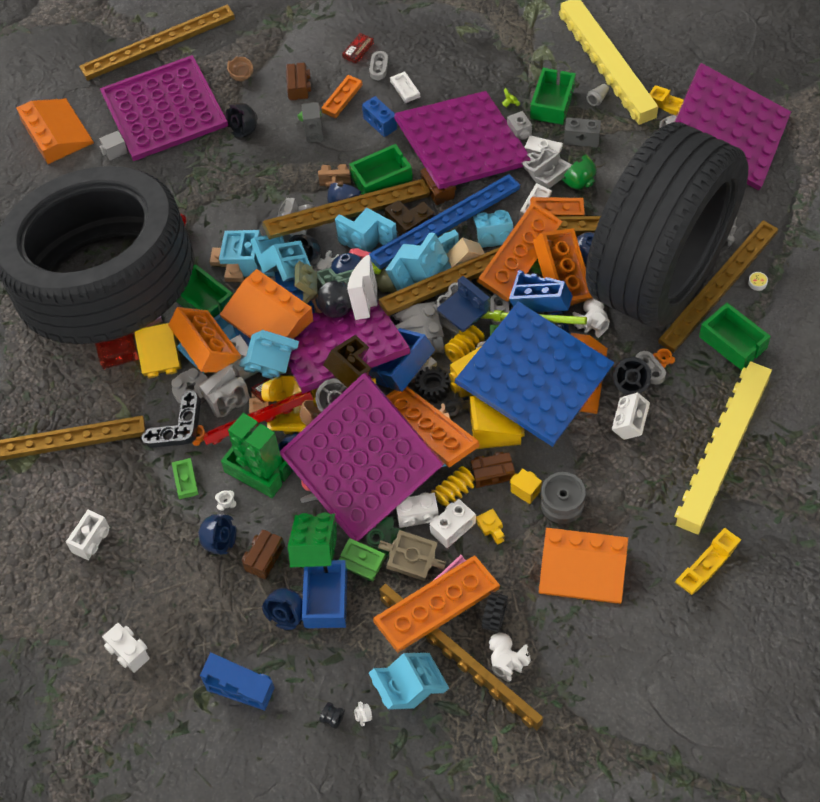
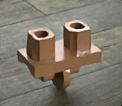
(329, 176)

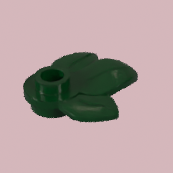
(385, 531)

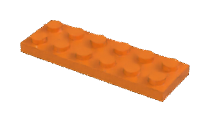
(517, 251)
(437, 430)
(436, 603)

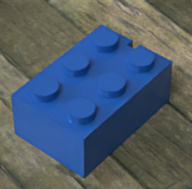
(401, 370)
(325, 596)

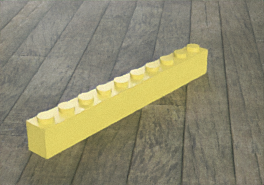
(609, 61)
(723, 448)

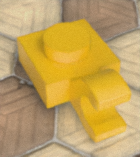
(491, 524)

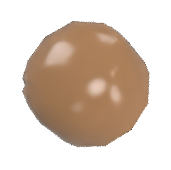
(240, 68)
(308, 412)

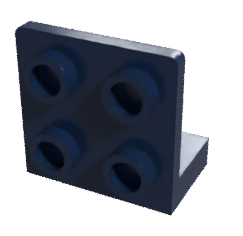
(465, 305)

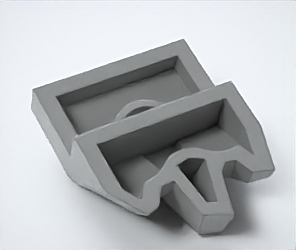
(546, 167)
(420, 319)

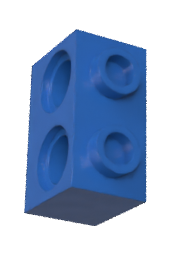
(379, 116)

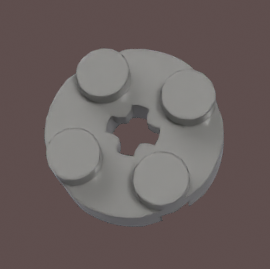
(185, 379)

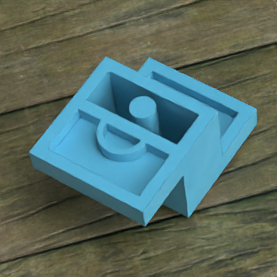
(365, 231)
(238, 250)
(278, 255)
(417, 262)
(268, 354)
(408, 681)

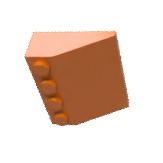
(54, 128)
(266, 306)
(583, 565)

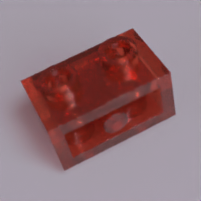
(117, 351)

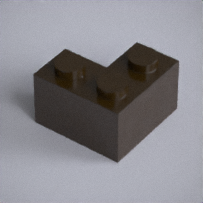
(408, 219)
(346, 360)

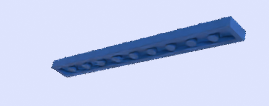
(447, 219)

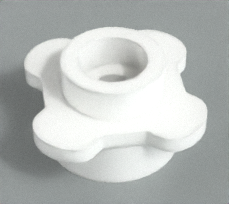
(223, 495)
(363, 713)

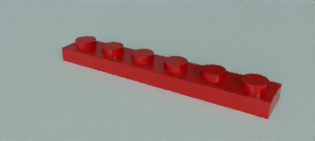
(267, 413)

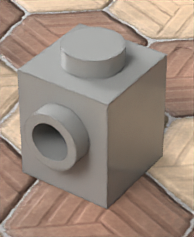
(520, 125)
(113, 145)

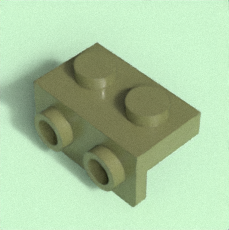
(306, 281)

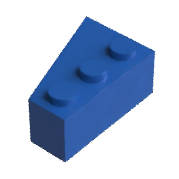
(540, 293)
(236, 682)

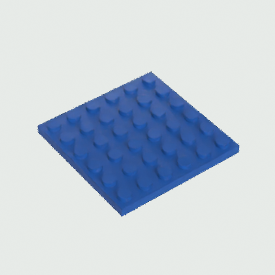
(534, 373)

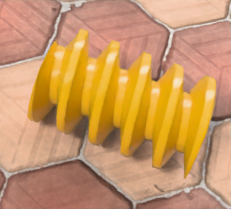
(463, 343)
(453, 486)

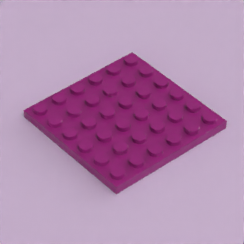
(163, 107)
(735, 116)
(462, 139)
(326, 333)
(361, 458)

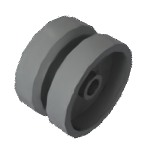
(562, 497)

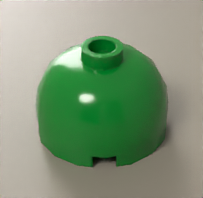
(581, 173)

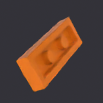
(341, 96)
(561, 206)

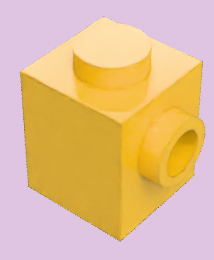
(526, 485)

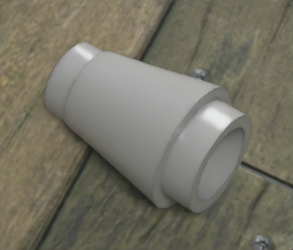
(597, 94)

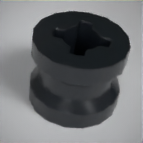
(332, 715)

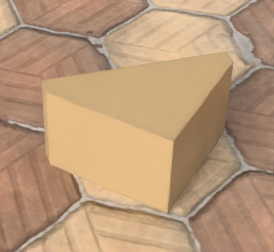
(464, 251)

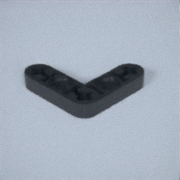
(183, 426)

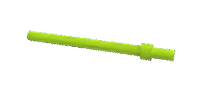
(499, 315)

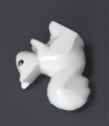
(596, 317)
(506, 660)

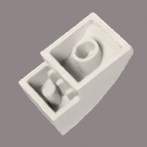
(362, 288)

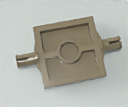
(411, 555)

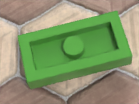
(185, 478)

